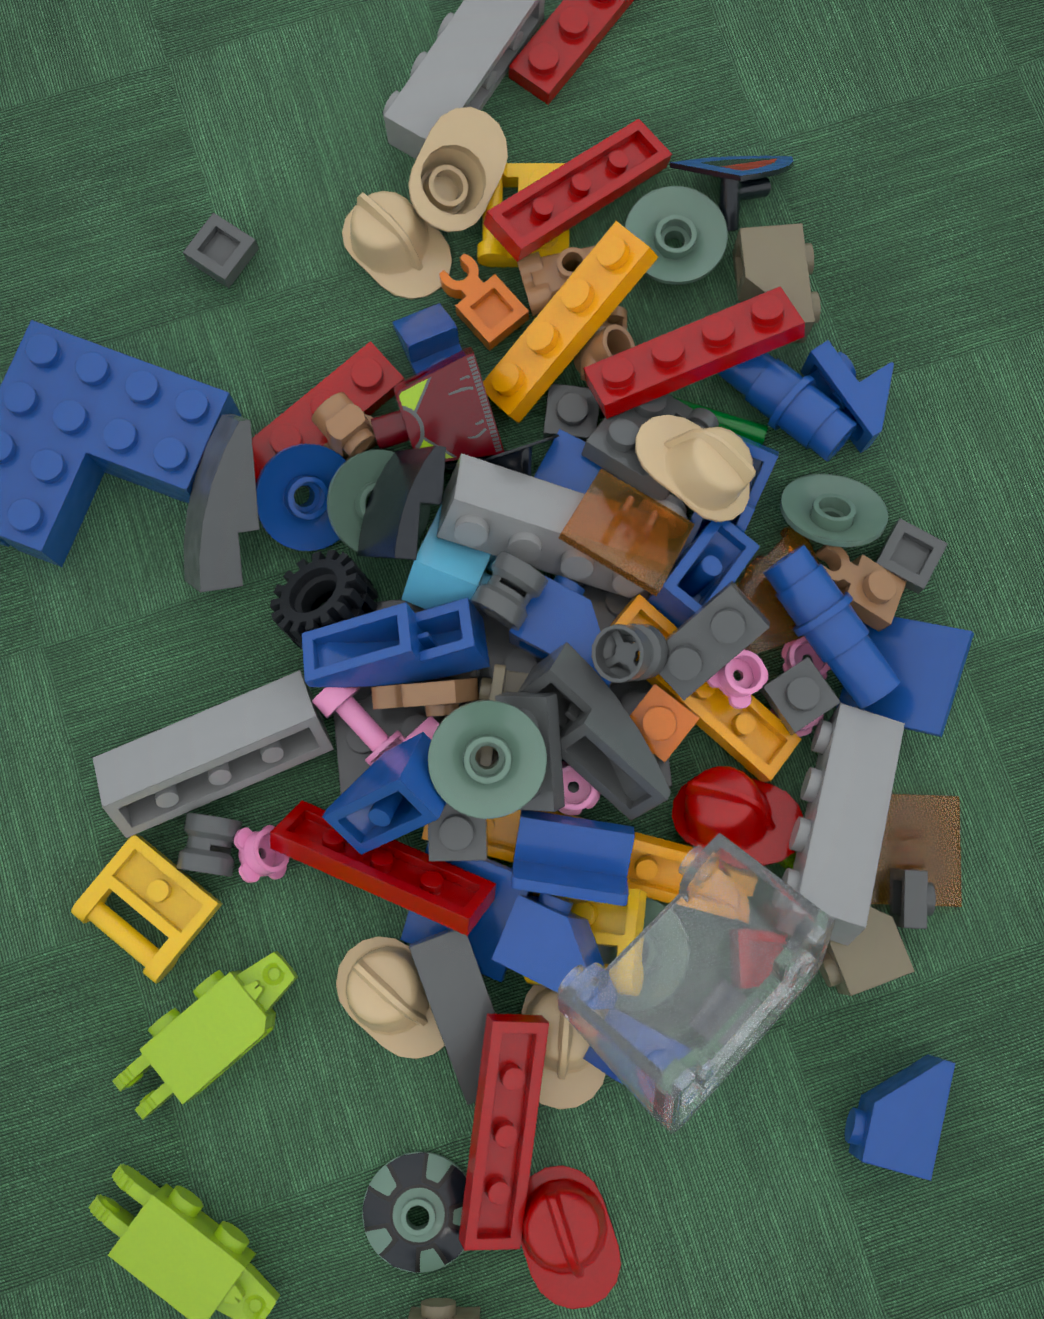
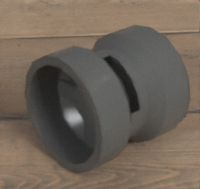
(504, 599)
(616, 654)
(208, 844)

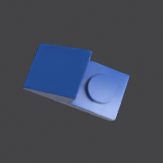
(427, 337)
(861, 401)

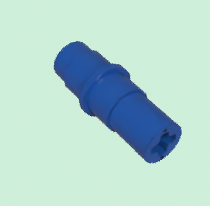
(792, 404)
(831, 626)

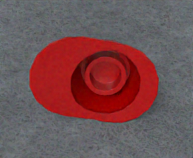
(740, 808)
(569, 1238)

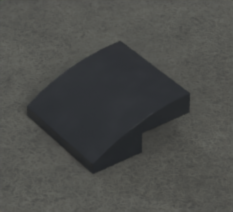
(393, 508)

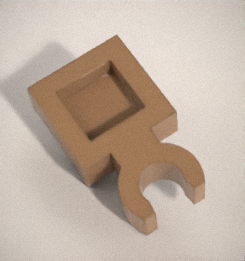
(872, 587)
(437, 696)

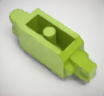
(211, 1033)
(184, 1251)

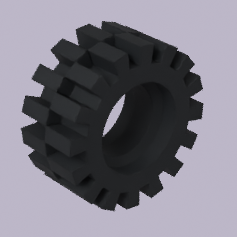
(324, 578)

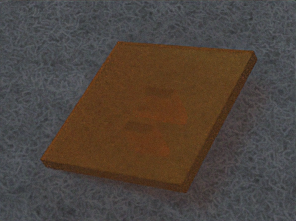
(627, 532)
(925, 836)

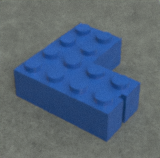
(85, 413)

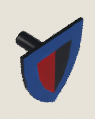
(740, 179)

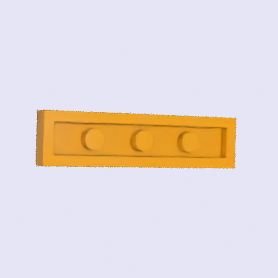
(568, 321)
(747, 734)

